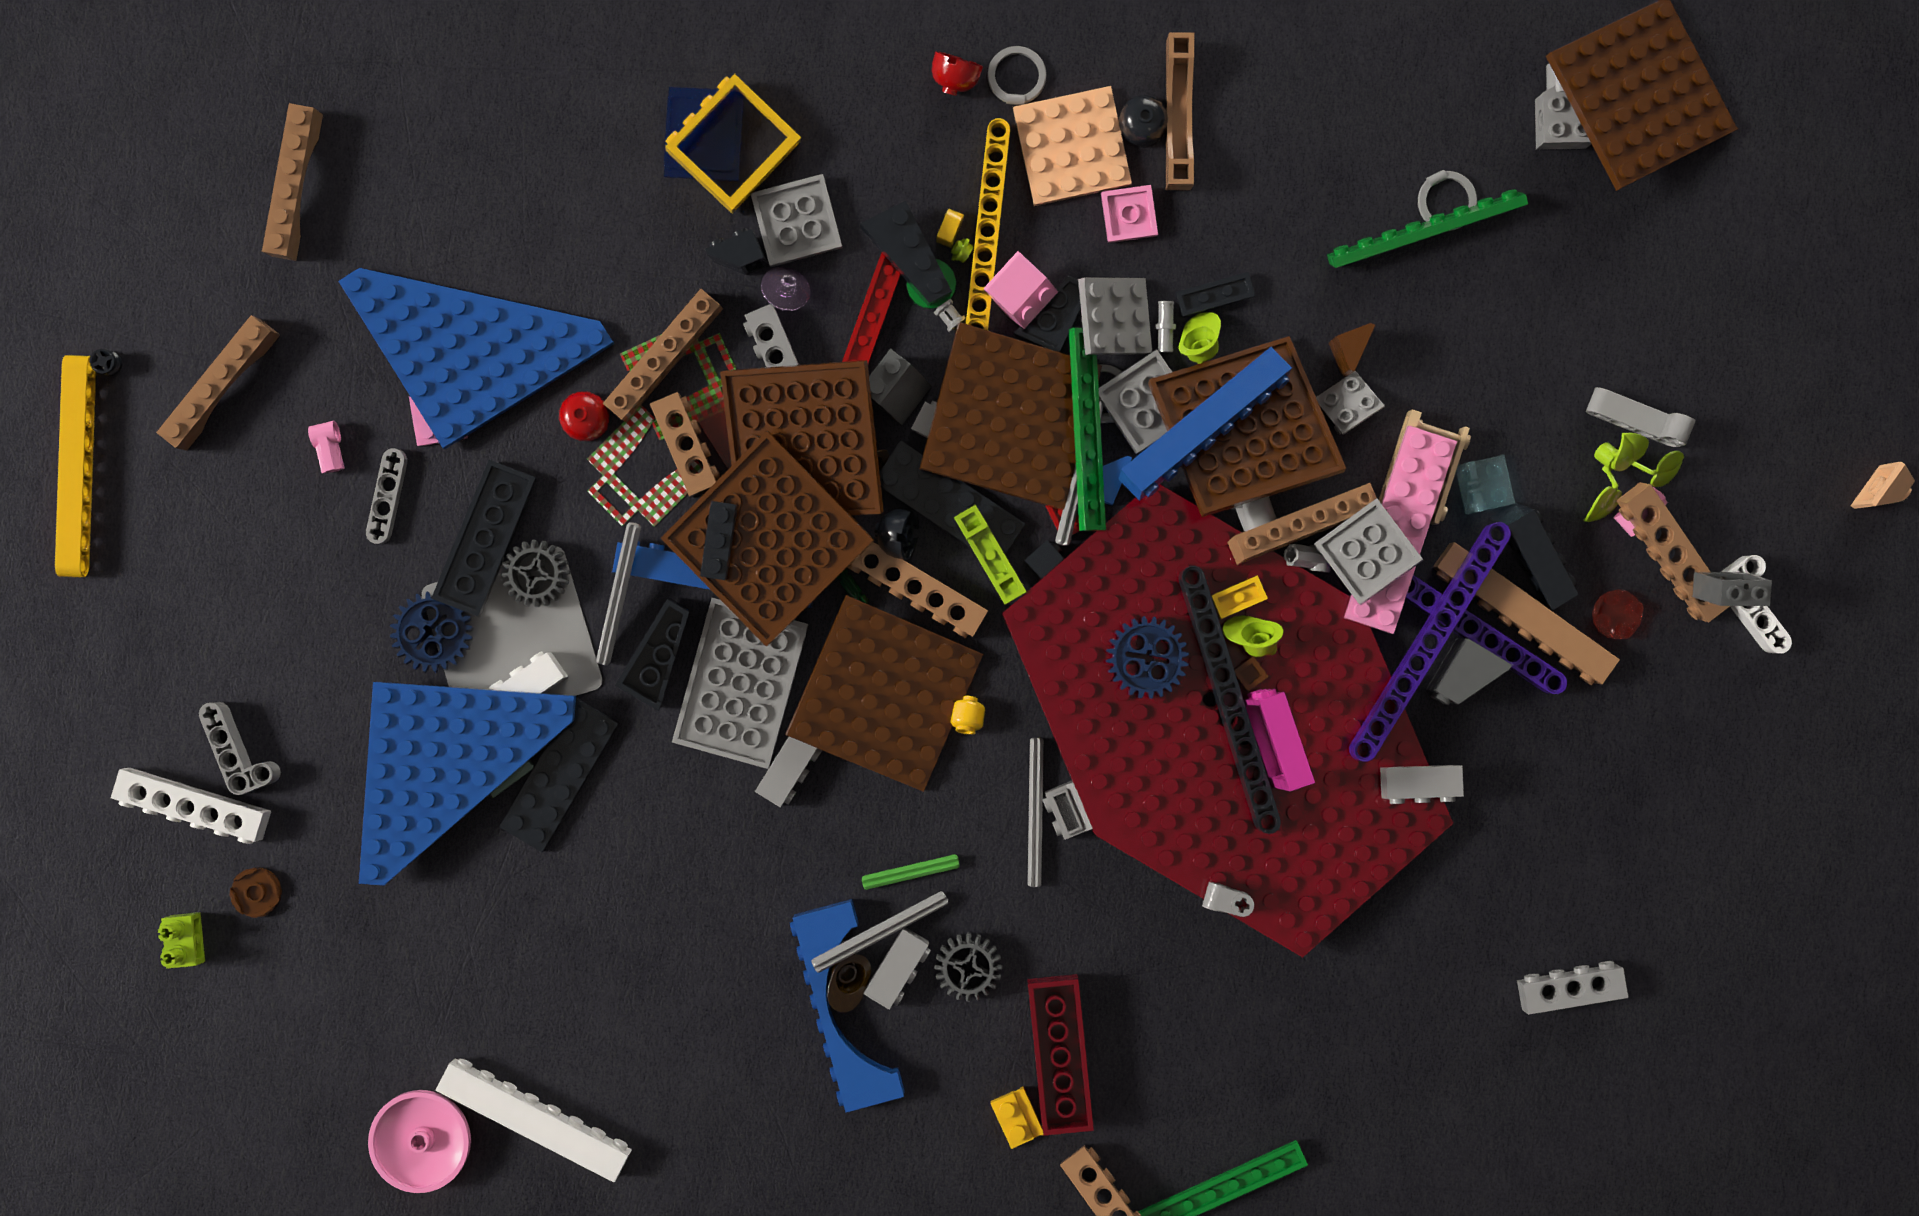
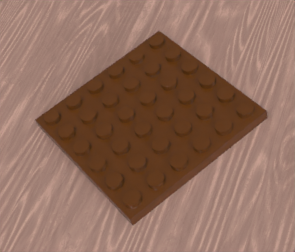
(1641, 93)
(818, 417)
(1005, 418)
(1265, 454)
(785, 539)
(883, 693)

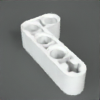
(1750, 614)

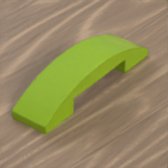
(990, 554)

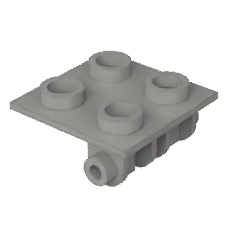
(1349, 403)

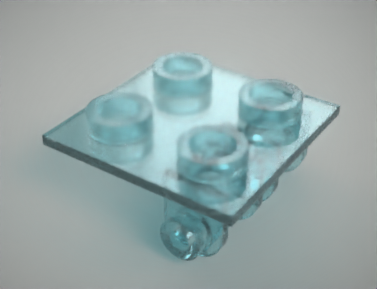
(1485, 484)

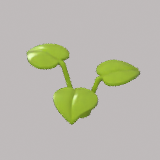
(1631, 449)

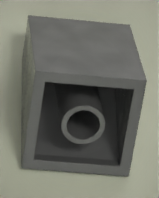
(897, 387)
(1465, 672)

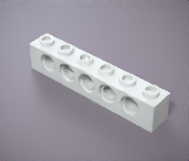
(128, 793)

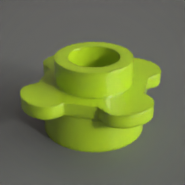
(961, 250)

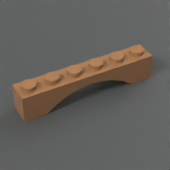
(1179, 111)
(297, 145)
(194, 410)

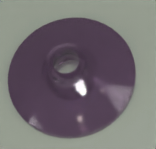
(785, 296)

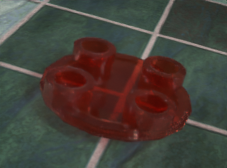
(1617, 614)

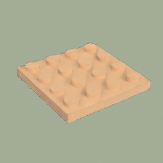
(1072, 146)

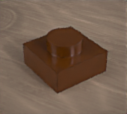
(1250, 673)

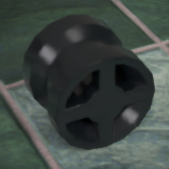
(99, 361)

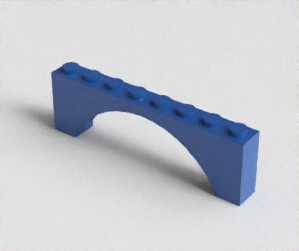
(859, 1078)

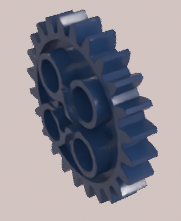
(449, 645)
(1143, 680)

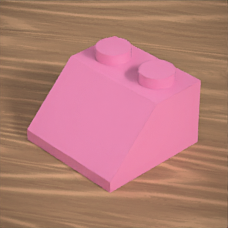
(1020, 290)

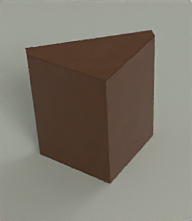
(1349, 348)

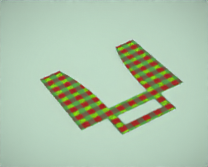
(701, 399)

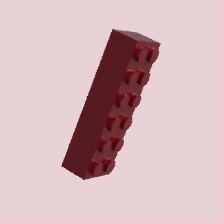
(1060, 1054)

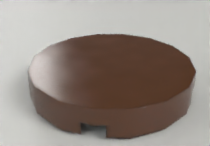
(255, 892)

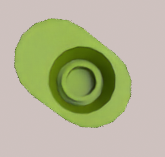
(1200, 337)
(1255, 634)

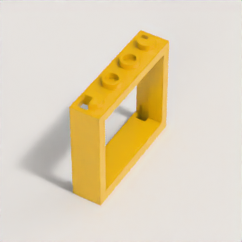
(766, 168)

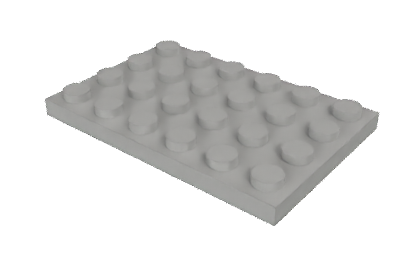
(738, 688)

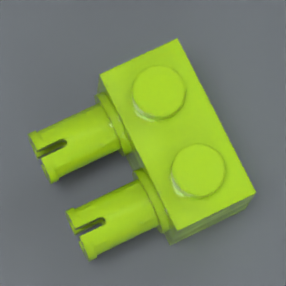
(182, 940)

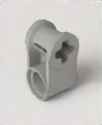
(1223, 899)

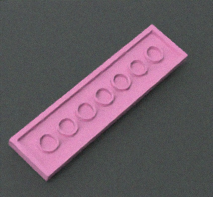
(1411, 504)

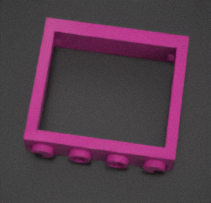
(1278, 740)

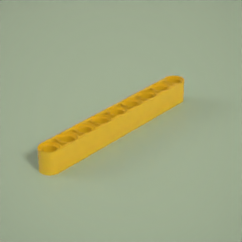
(991, 219)
(75, 467)

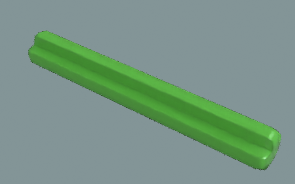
(910, 871)

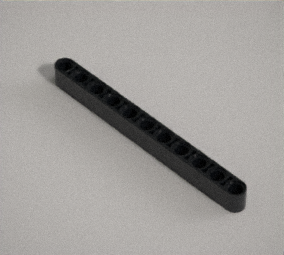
(1238, 709)

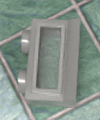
(1067, 810)

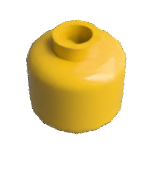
(968, 715)

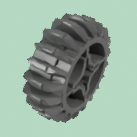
(533, 584)
(961, 988)

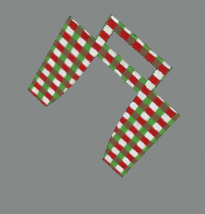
(614, 453)

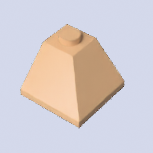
(1887, 485)

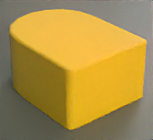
(949, 228)

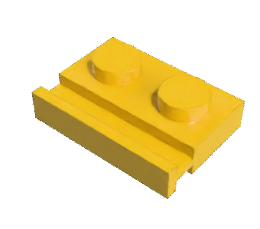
(1017, 1117)

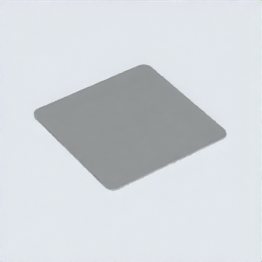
(513, 633)

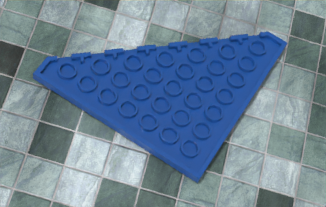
(466, 351)
(438, 757)

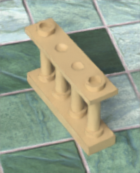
(1413, 419)

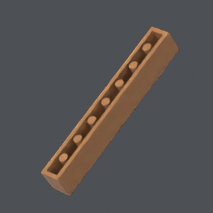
(1532, 619)

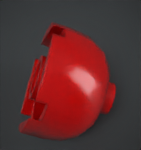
(955, 73)
(584, 416)

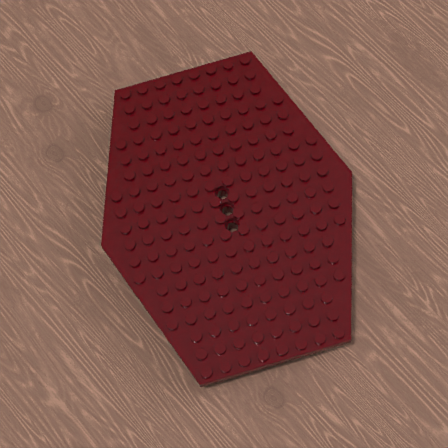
(1162, 768)

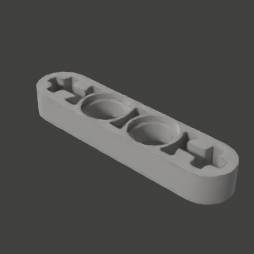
(382, 495)

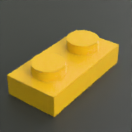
(1238, 597)

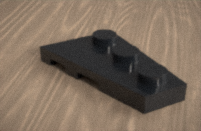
(1053, 322)

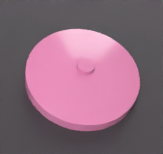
(419, 1141)

